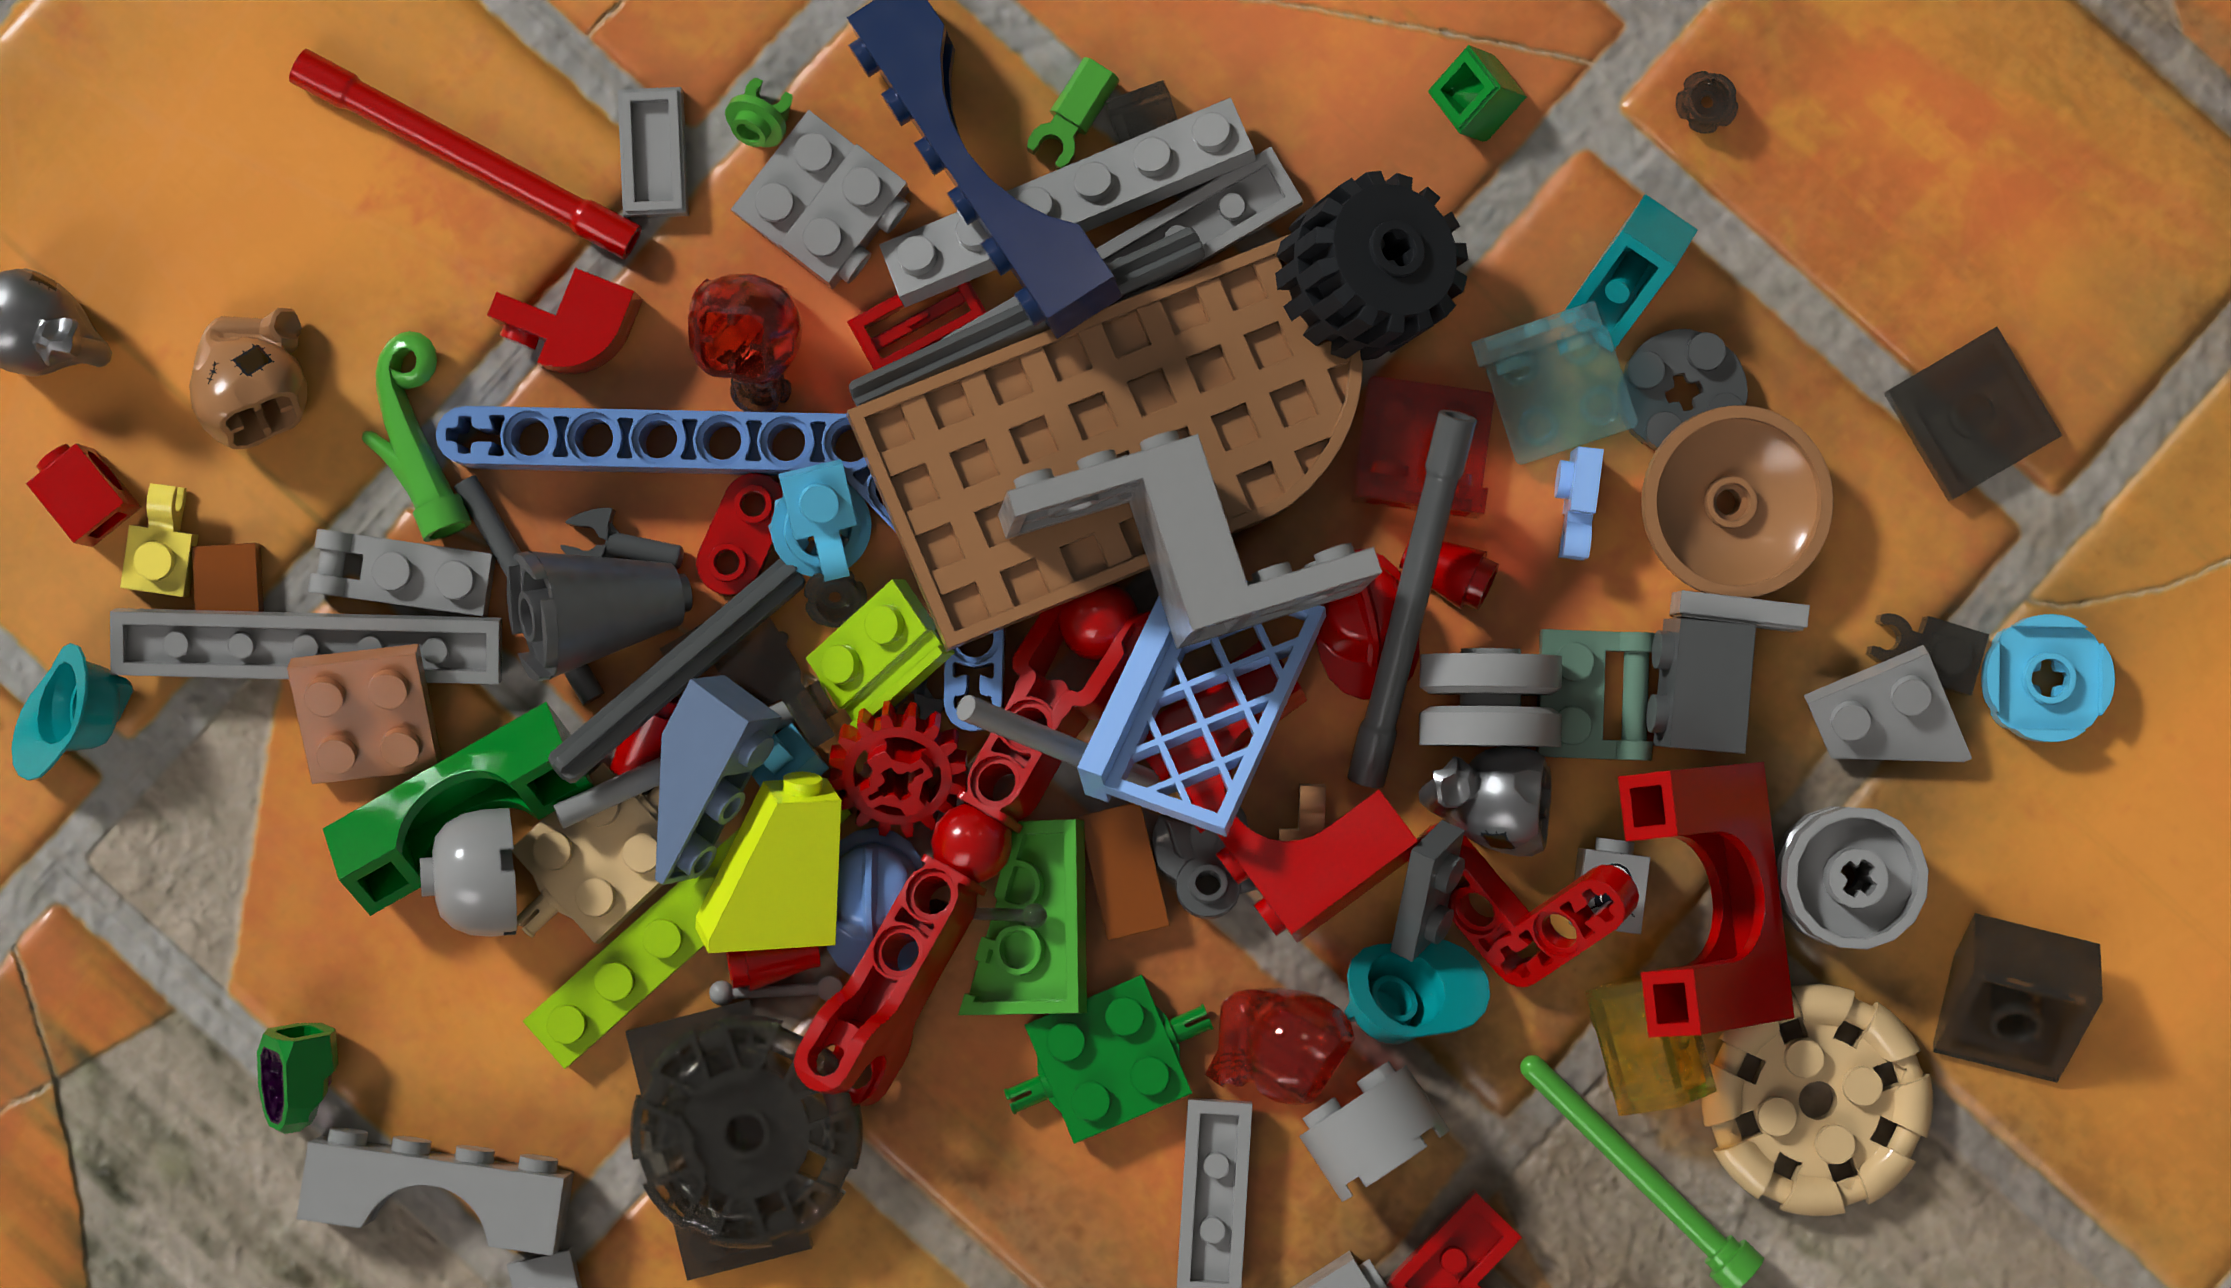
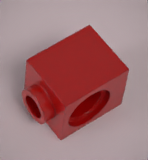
(82, 493)

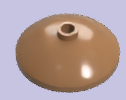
(1778, 493)

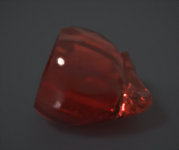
(744, 328)
(1281, 1042)

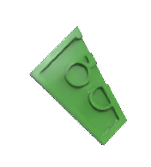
(1042, 966)

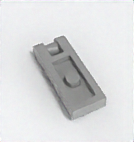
(405, 573)

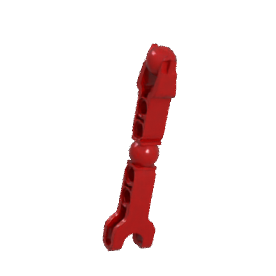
(970, 844)

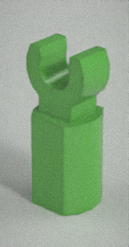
(1075, 109)

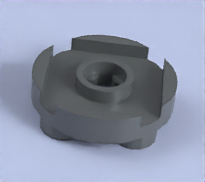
(1685, 353)

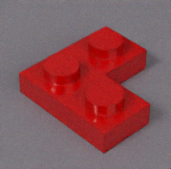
(1459, 1249)

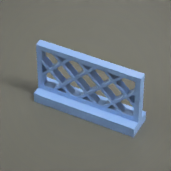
(1146, 688)

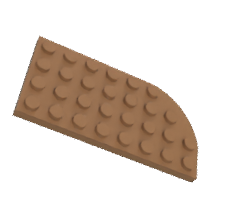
(1183, 357)

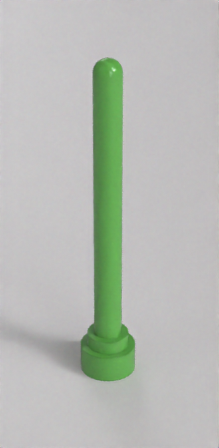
(1730, 1260)

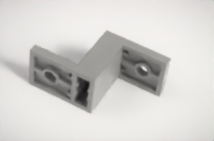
(1185, 538)

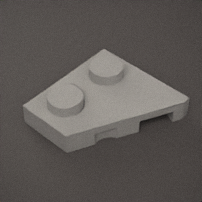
(1889, 713)

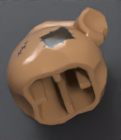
(247, 380)

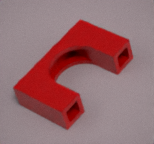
(1299, 879)
(1744, 964)

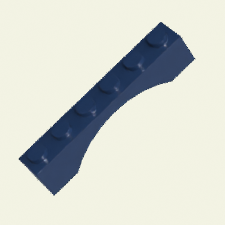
(1049, 256)

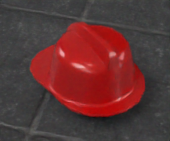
(1356, 631)

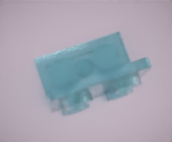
(1557, 382)

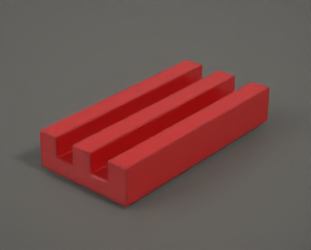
(892, 305)

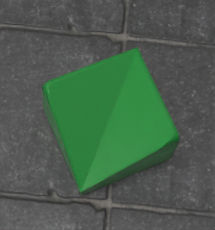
(1477, 94)

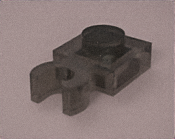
(1952, 648)

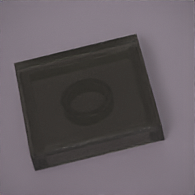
(1972, 414)

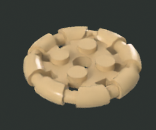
(1847, 1125)

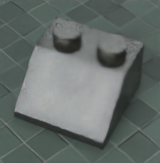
(2019, 998)

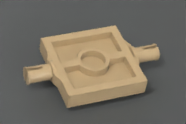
(595, 867)

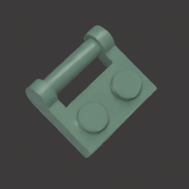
(1583, 693)

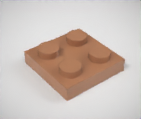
(364, 713)

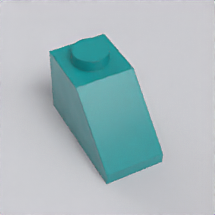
(1635, 265)

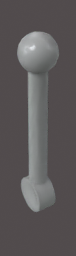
(722, 992)

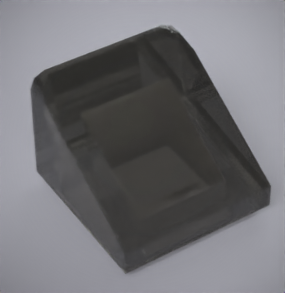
(1140, 111)

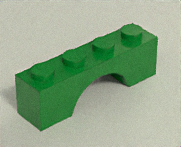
(382, 841)

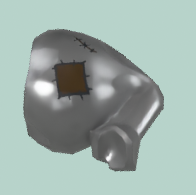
(44, 326)
(1495, 798)

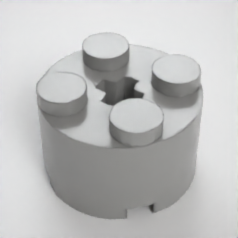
(1373, 1130)

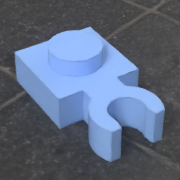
(1578, 485)

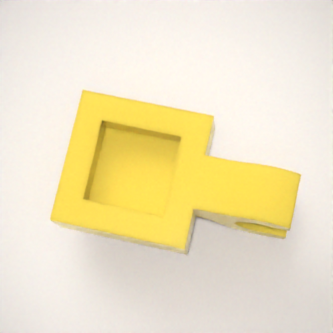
(160, 555)

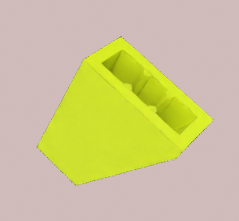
(779, 872)

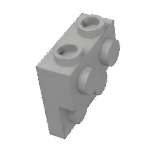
(823, 201)

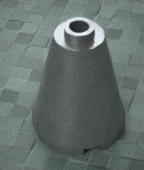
(589, 607)

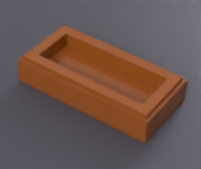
(228, 577)
(1124, 871)

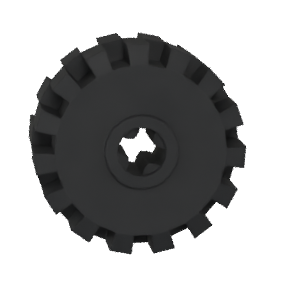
(1371, 266)

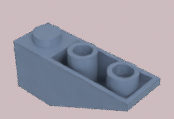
(705, 763)

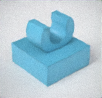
(789, 754)

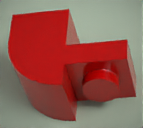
(583, 333)

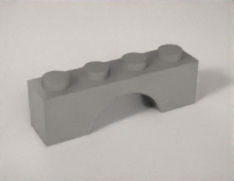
(517, 1203)

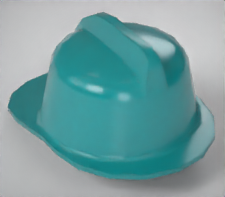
(67, 712)
(1415, 999)

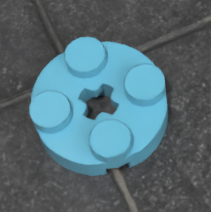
(2018, 702)

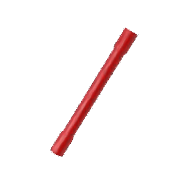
(347, 91)

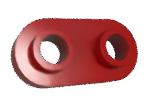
(739, 533)

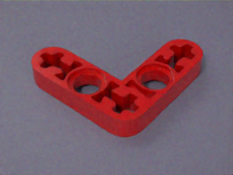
(1516, 927)

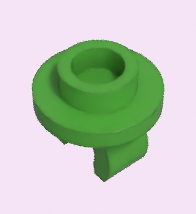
(756, 120)

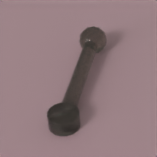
(1032, 915)

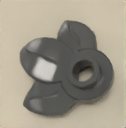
(1189, 856)

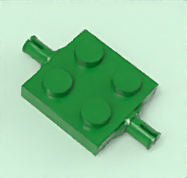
(1110, 1060)

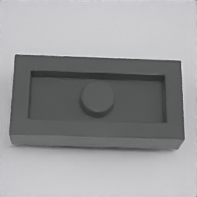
(1430, 879)

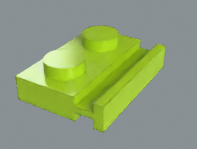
(879, 652)

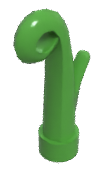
(408, 453)

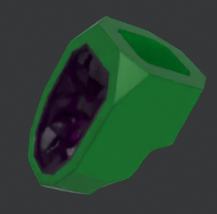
(295, 1073)

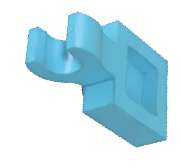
(819, 507)

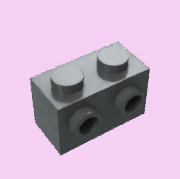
(1702, 685)

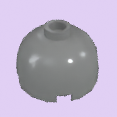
(474, 873)

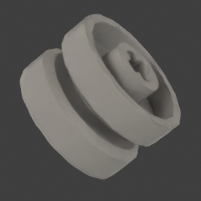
(1490, 698)
(1886, 886)

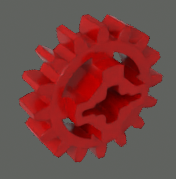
(897, 768)

